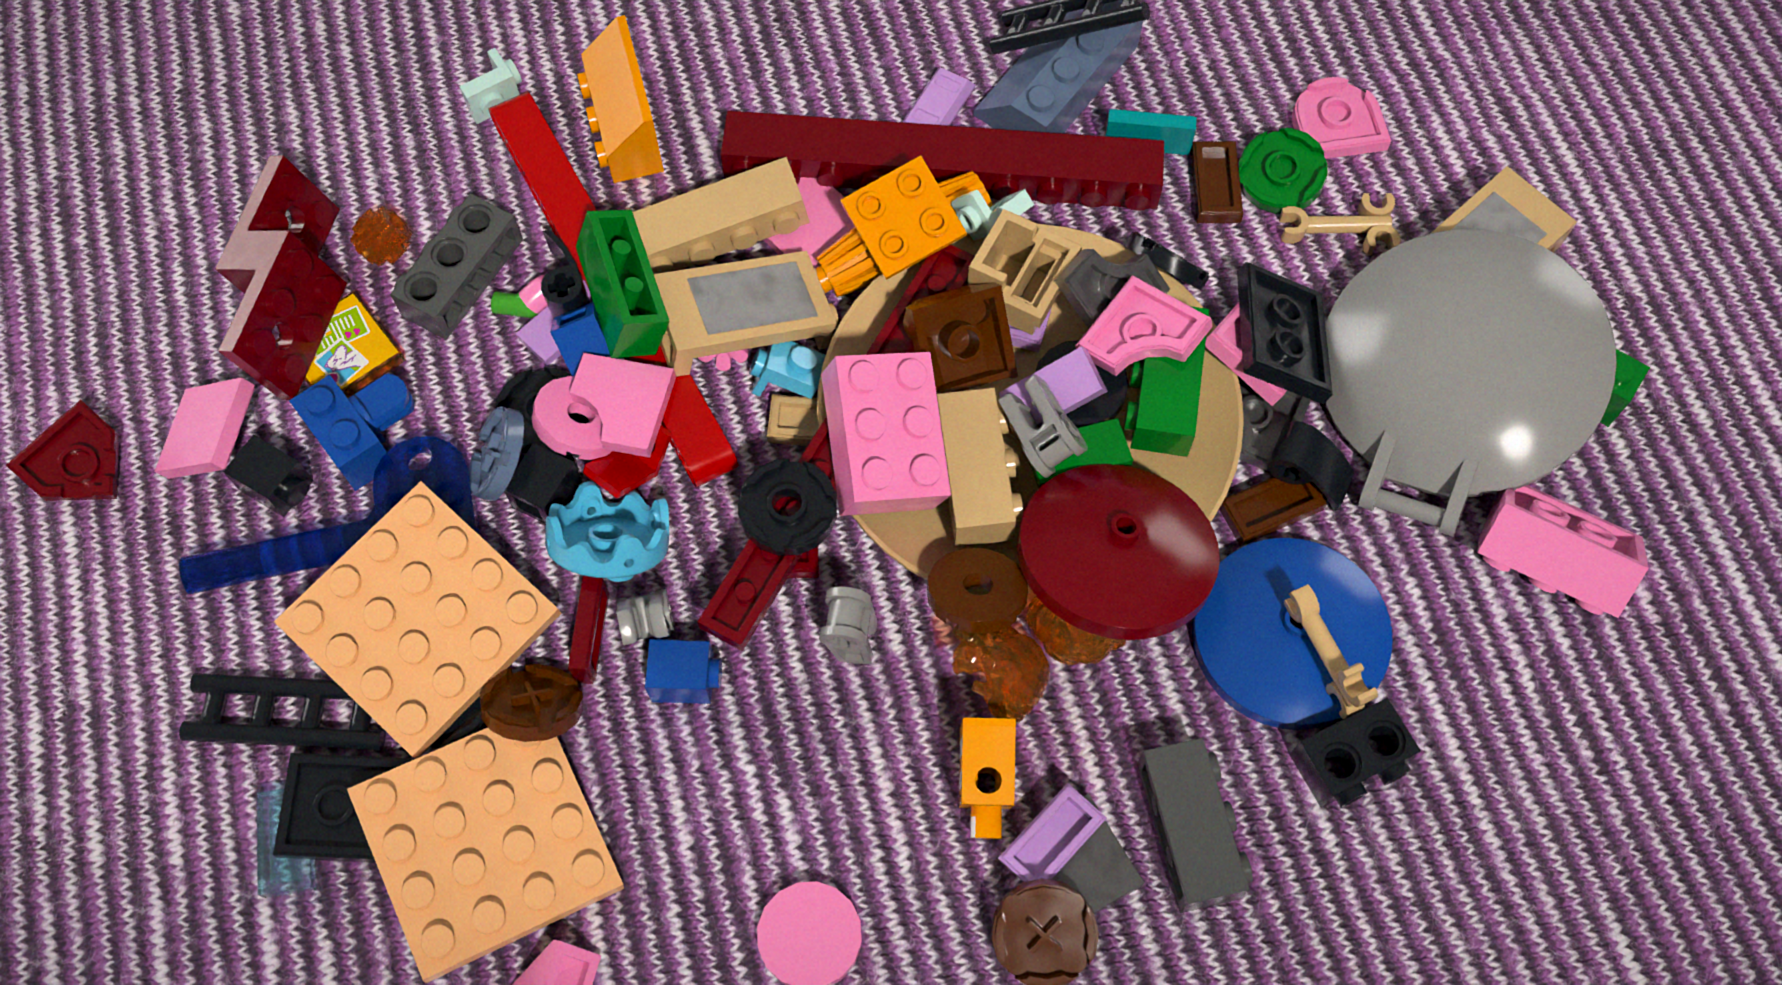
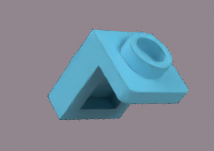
(788, 367)

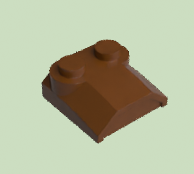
(965, 336)

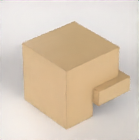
(1024, 267)

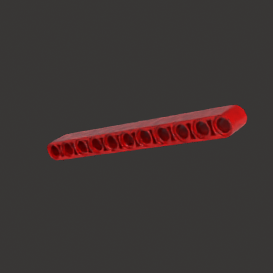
(564, 204)

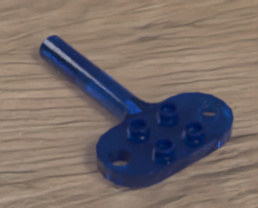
(282, 555)

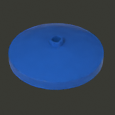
(1267, 663)

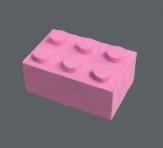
(885, 433)

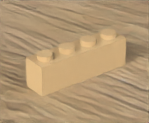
(721, 217)

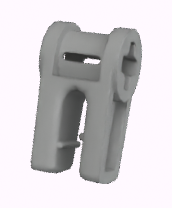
(1054, 439)
(644, 617)
(849, 624)

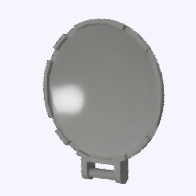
(1466, 368)

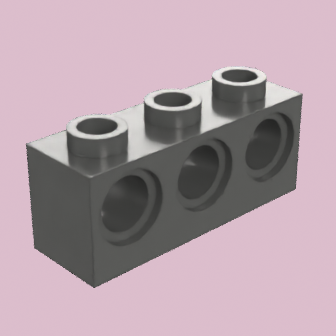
(461, 285)

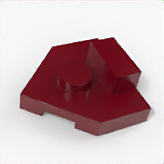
(71, 458)

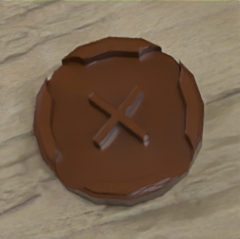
(531, 703)
(1044, 932)

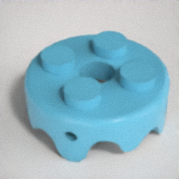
(609, 537)

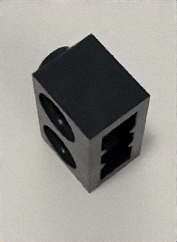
(1350, 746)

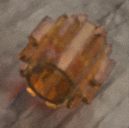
(381, 236)

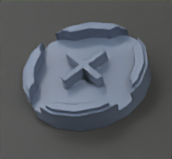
(500, 454)

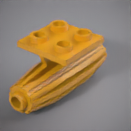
(896, 226)

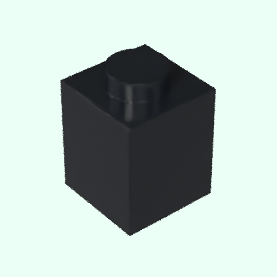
(269, 476)
(542, 480)

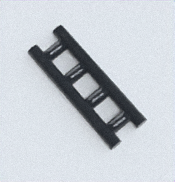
(1056, 28)
(260, 730)

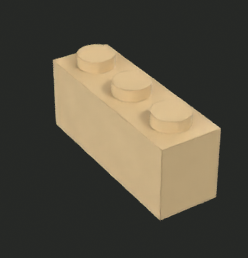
(978, 467)

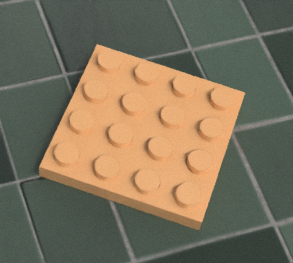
(417, 619)
(482, 846)

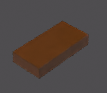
(1216, 182)
(1269, 508)

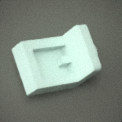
(491, 87)
(979, 217)

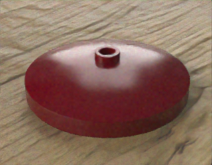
(1118, 551)

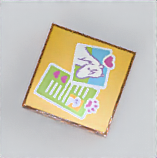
(353, 348)

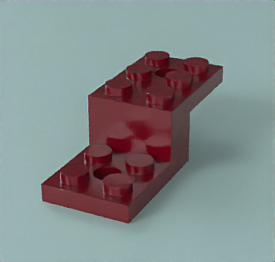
(280, 278)

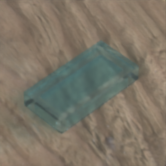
(277, 874)

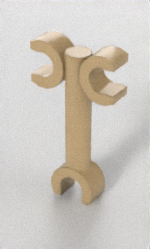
(1371, 220)
(1347, 679)

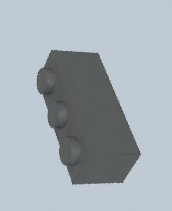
(1194, 825)

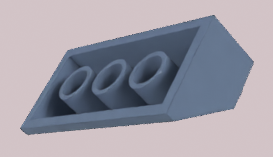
(1058, 78)

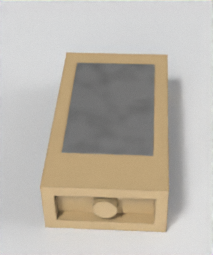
(1514, 208)
(743, 307)

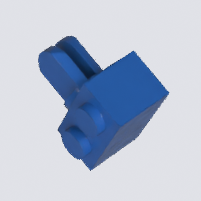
(353, 425)

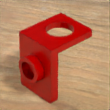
(624, 472)

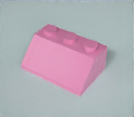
(1563, 549)

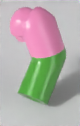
(524, 304)

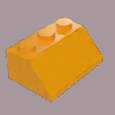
(619, 105)

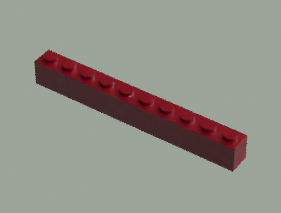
(1045, 164)

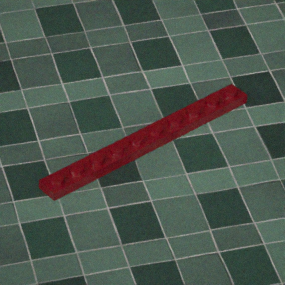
(760, 575)

